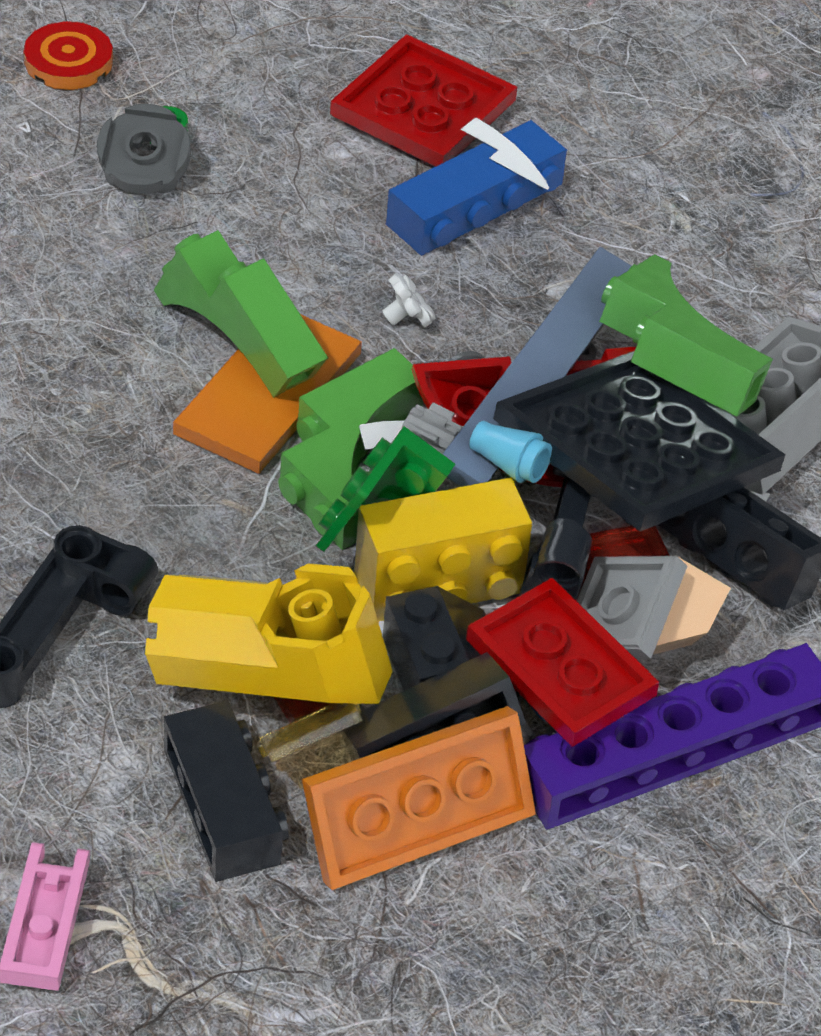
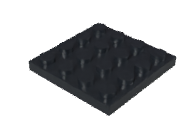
(640, 440)

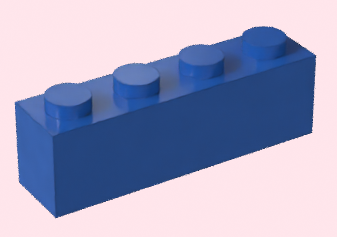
(471, 190)

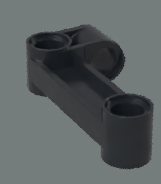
(565, 542)
(75, 570)

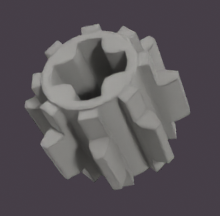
(433, 425)

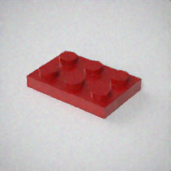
(563, 661)

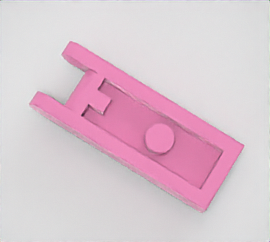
(43, 921)

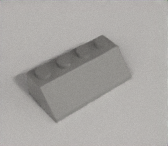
(790, 397)

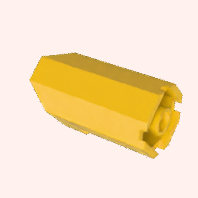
(270, 638)

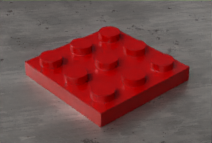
(422, 100)

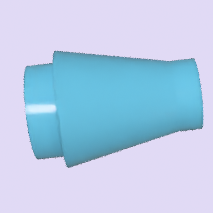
(514, 451)

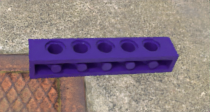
(677, 735)

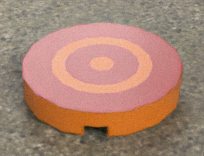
(68, 55)

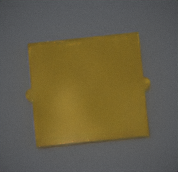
(309, 730)

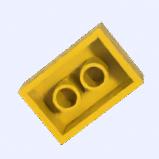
(454, 538)

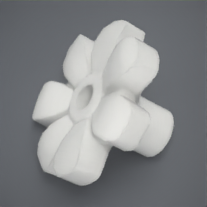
(407, 302)

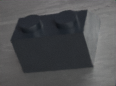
(428, 633)

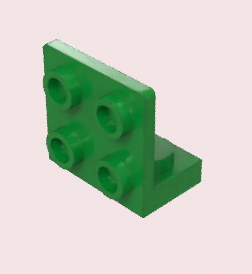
(397, 471)

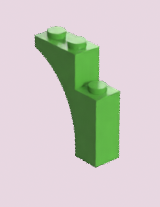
(246, 306)
(679, 341)
(331, 436)

